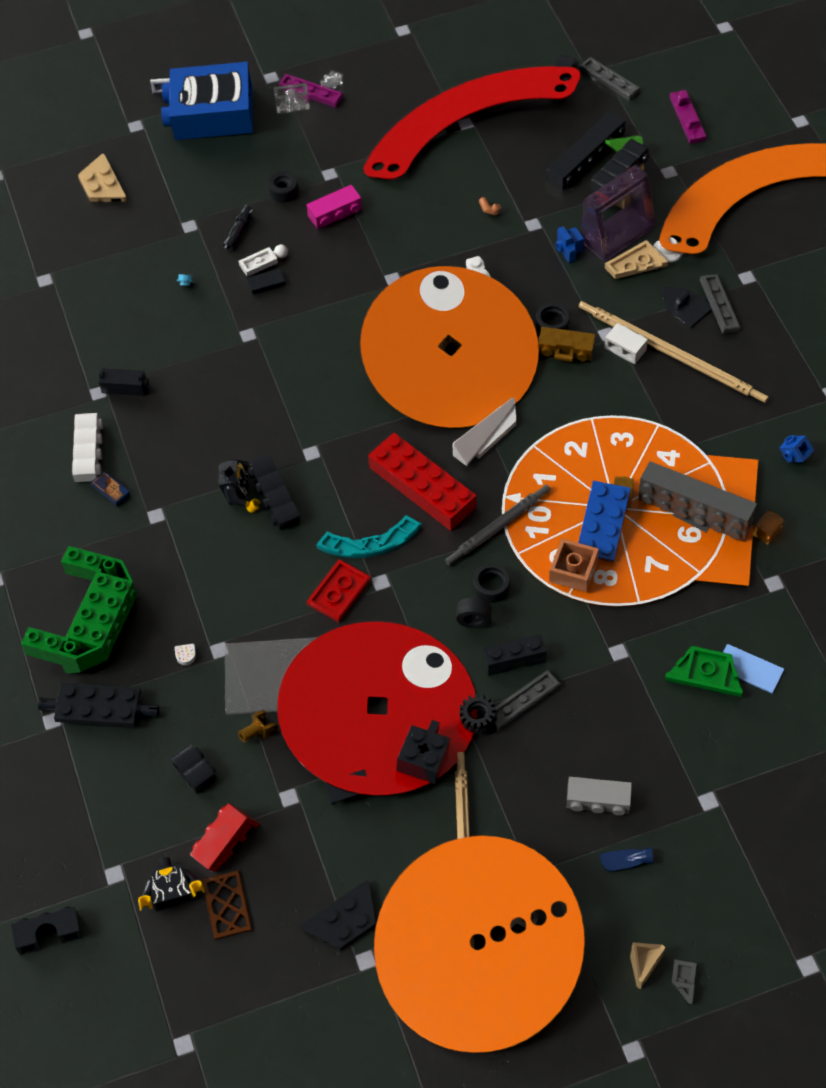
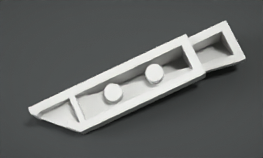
(486, 433)

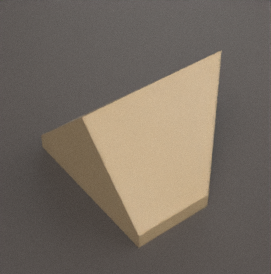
(644, 960)

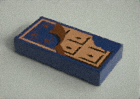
(110, 488)

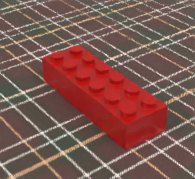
(422, 481)

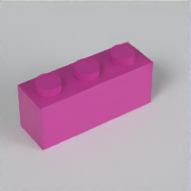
(334, 206)

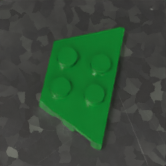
(707, 671)

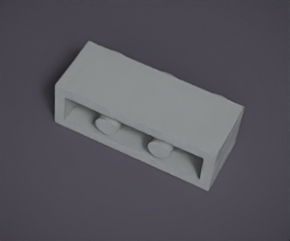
(598, 795)

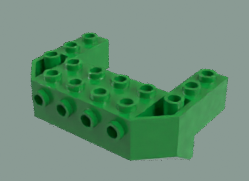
(97, 619)

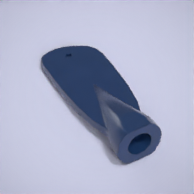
(625, 859)

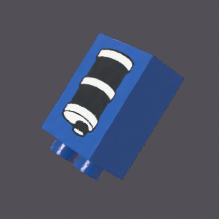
(208, 101)

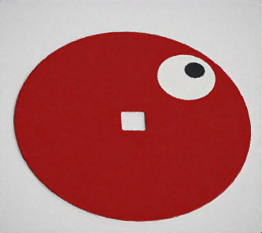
(327, 699)

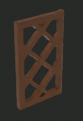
(242, 911)

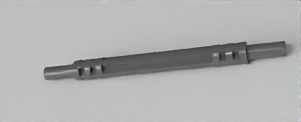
(497, 525)

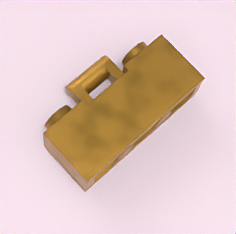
(566, 344)

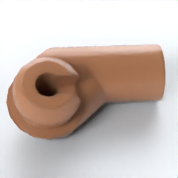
(487, 208)

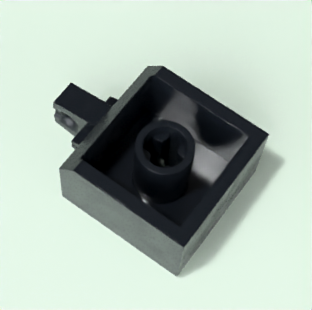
(423, 753)

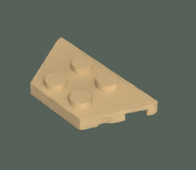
(101, 181)

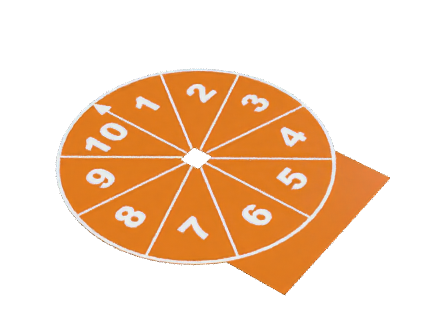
(655, 548)

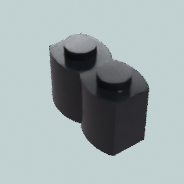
(193, 768)

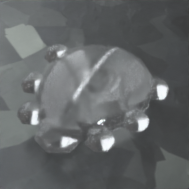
(332, 80)

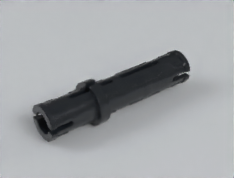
(240, 222)

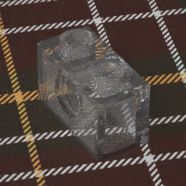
(291, 98)

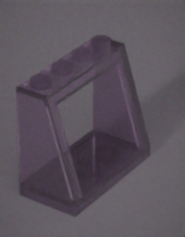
(627, 225)

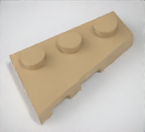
(636, 260)

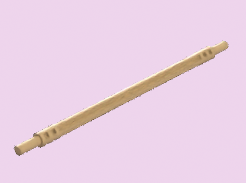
(677, 353)
(462, 805)

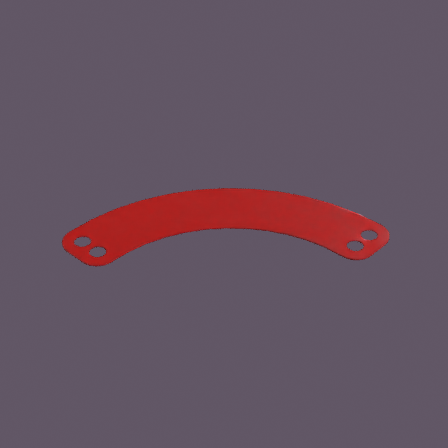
(438, 113)

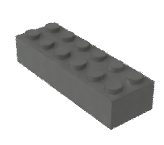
(697, 501)

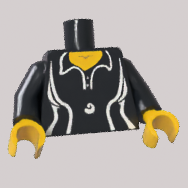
(234, 483)
(169, 887)

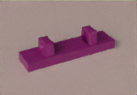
(687, 117)

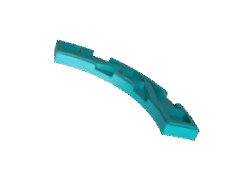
(371, 545)

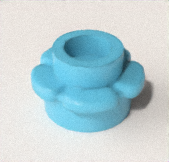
(185, 279)

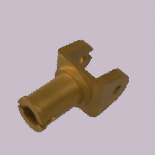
(257, 728)

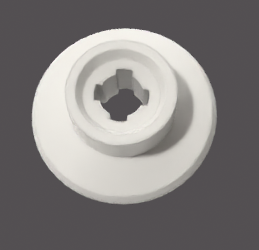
(670, 256)

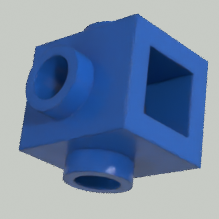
(796, 448)

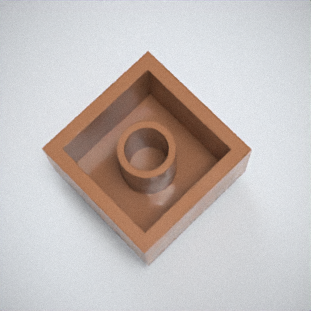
(573, 565)

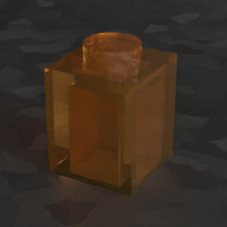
(768, 527)

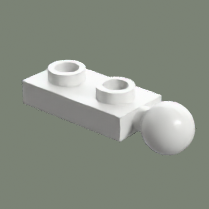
(262, 259)

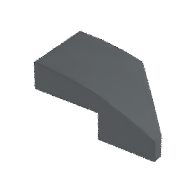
(683, 978)

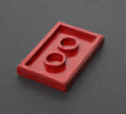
(338, 590)

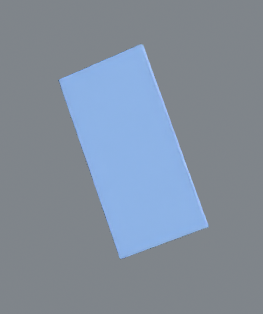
(754, 669)

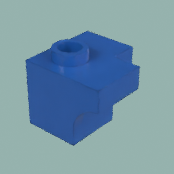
(569, 243)

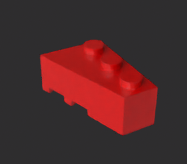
(222, 836)

